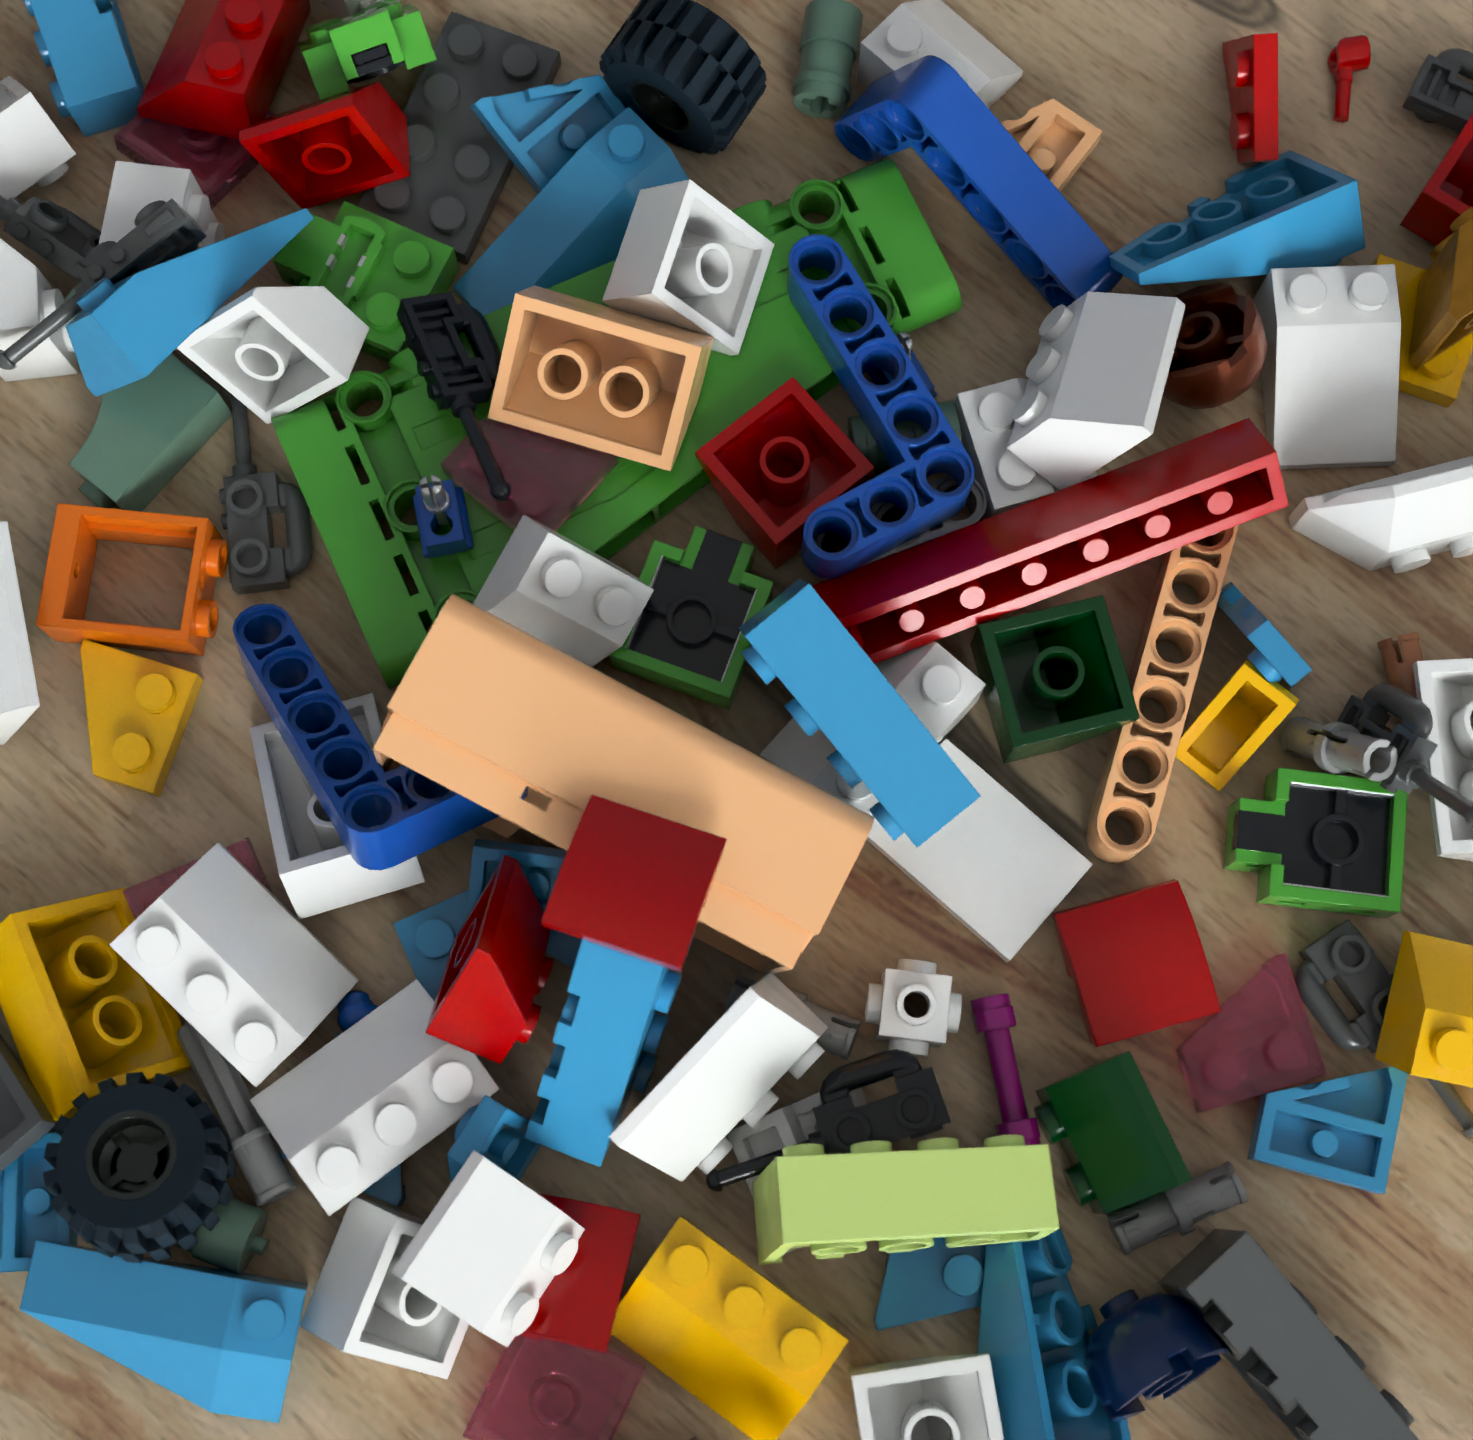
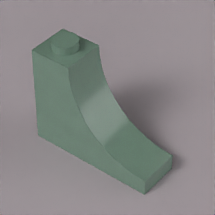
(147, 435)

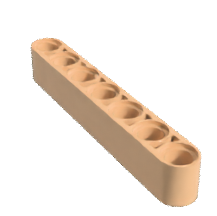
(1166, 682)

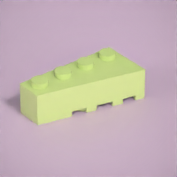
(903, 1197)

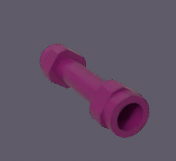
(994, 1017)

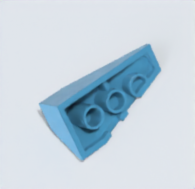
(576, 217)
(1269, 218)
(146, 316)
(182, 1325)
(1040, 1344)

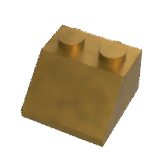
(1445, 295)

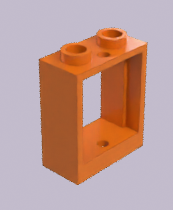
(72, 564)

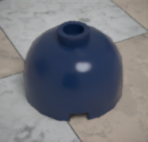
(1148, 1351)

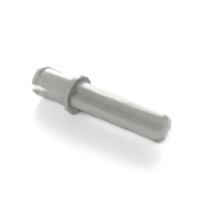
(238, 1117)

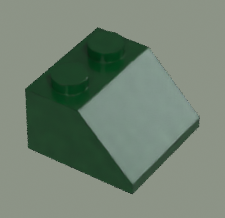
(1053, 678)
(1110, 1135)

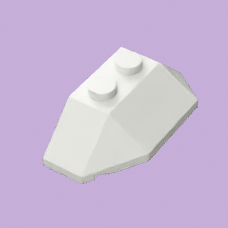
(1395, 518)

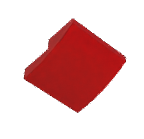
(634, 882)
(1136, 962)
(585, 1298)

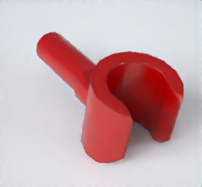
(1348, 56)

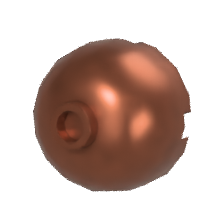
(1216, 348)

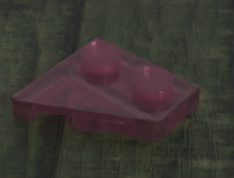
(544, 473)
(1253, 1043)

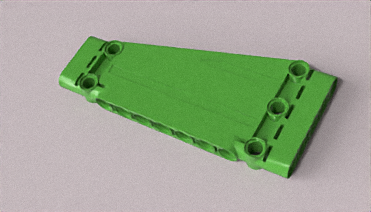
(410, 438)

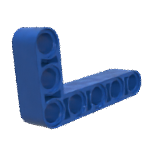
(986, 171)
(881, 409)
(337, 757)

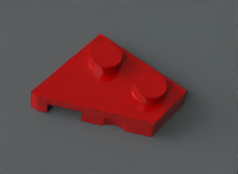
(1253, 95)

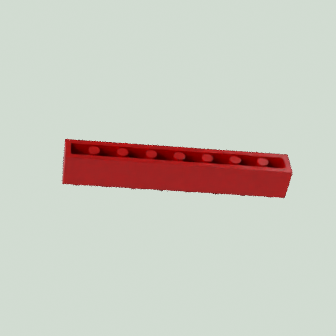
(1058, 541)

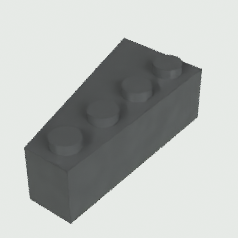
(1282, 1345)

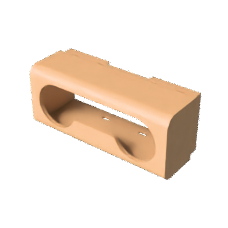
(509, 712)

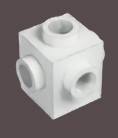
(894, 1025)

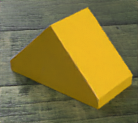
(1234, 725)

